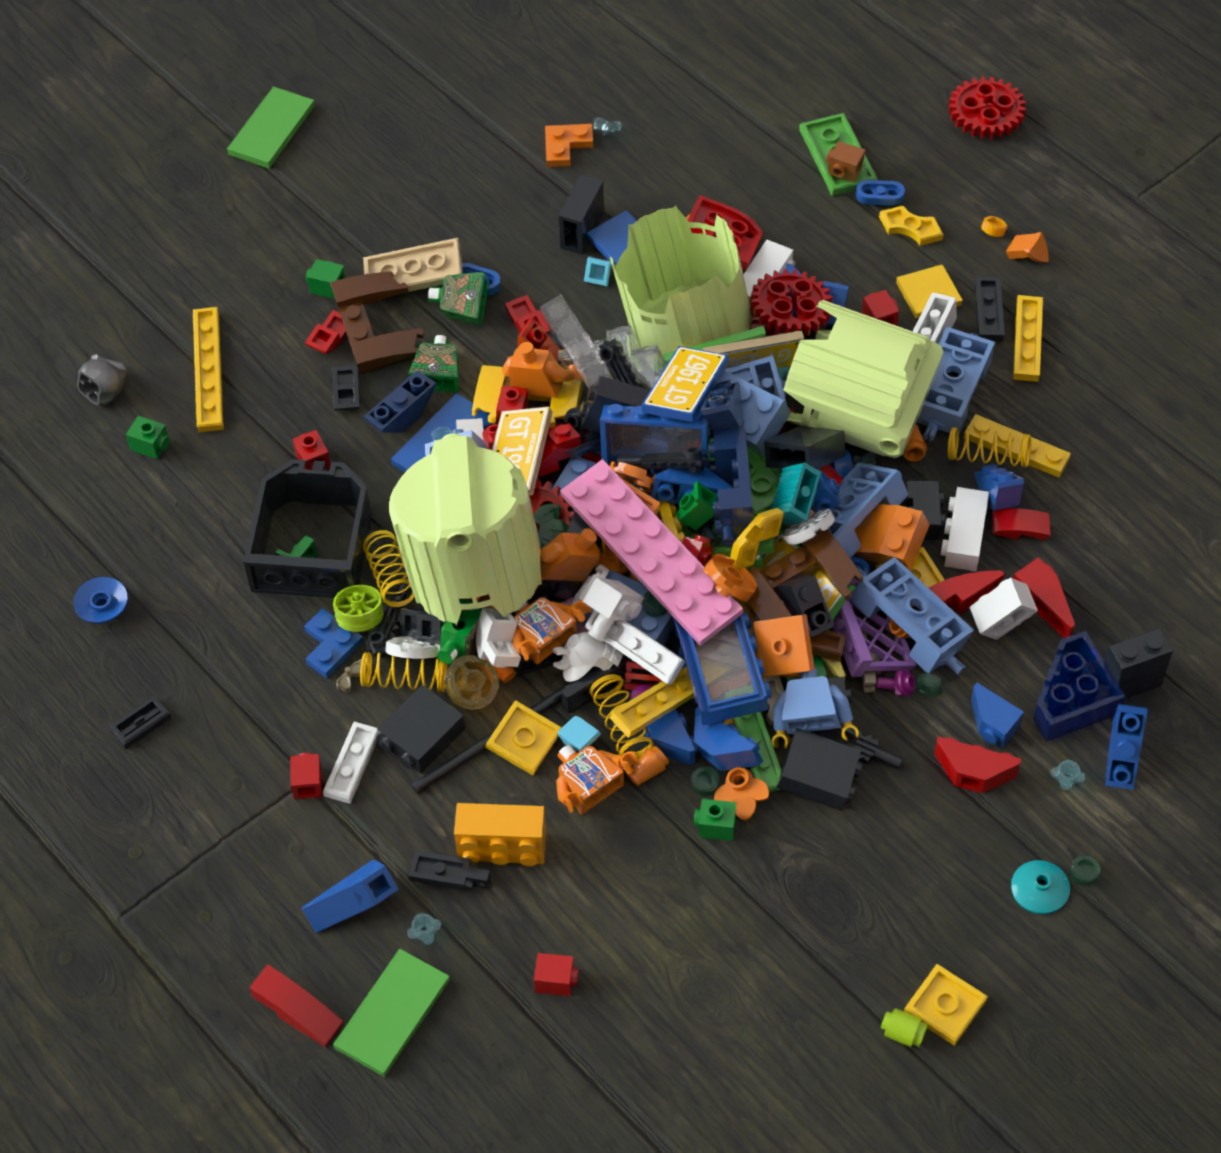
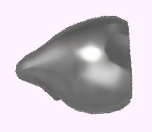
(101, 379)

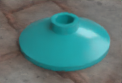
(1036, 897)

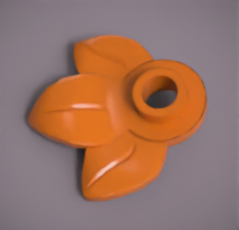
(744, 794)

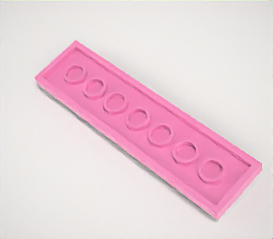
(651, 552)

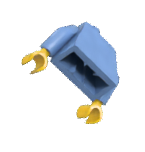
(810, 706)

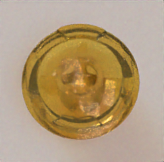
(471, 682)

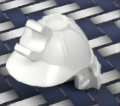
(583, 653)

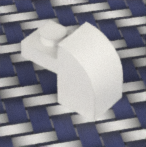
(495, 638)

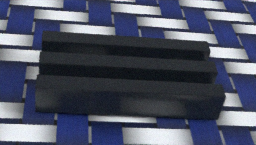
(142, 725)

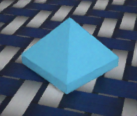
(597, 271)

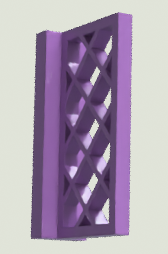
(857, 647)

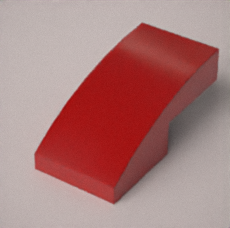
(522, 310)
(329, 335)
(1018, 522)

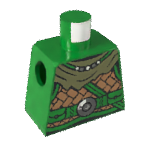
(462, 297)
(438, 363)
(460, 638)

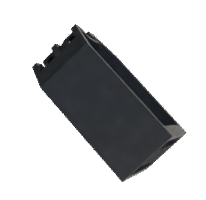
(301, 574)

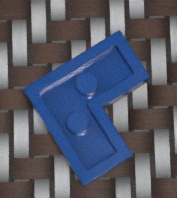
(335, 643)

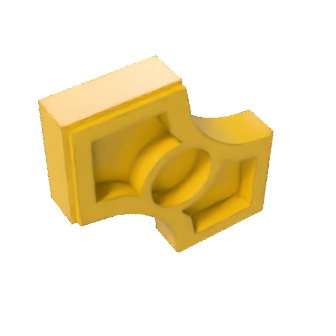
(921, 229)

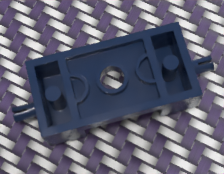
(732, 466)

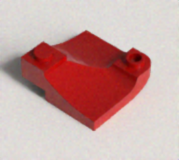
(744, 228)
(558, 443)

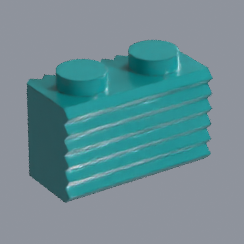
(796, 492)

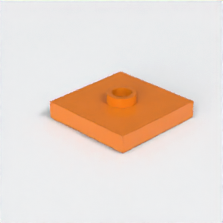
(784, 645)

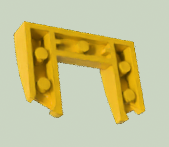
(492, 380)

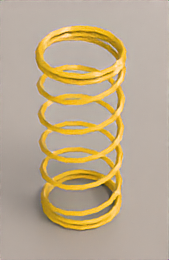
(1024, 453)
(384, 555)
(439, 673)
(608, 695)

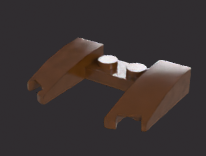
(371, 350)
(817, 553)

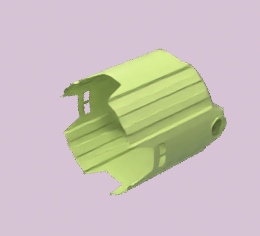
(680, 282)
(863, 380)
(466, 530)

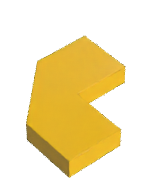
(762, 527)

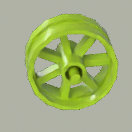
(358, 604)

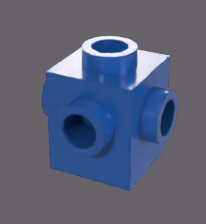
(826, 494)

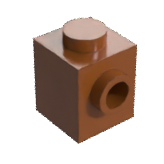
(845, 161)

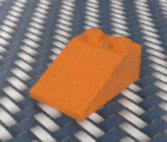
(891, 533)

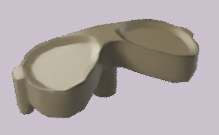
(344, 682)

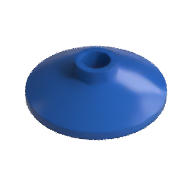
(97, 592)

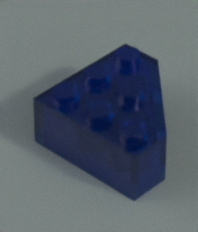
(1076, 689)

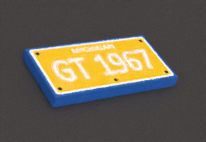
(685, 384)

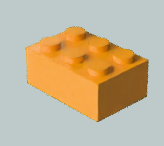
(500, 833)

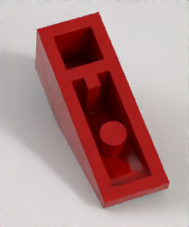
(1047, 596)

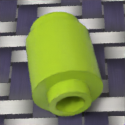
(904, 1027)

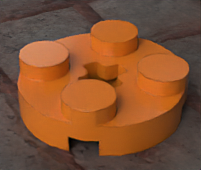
(633, 475)
(729, 578)

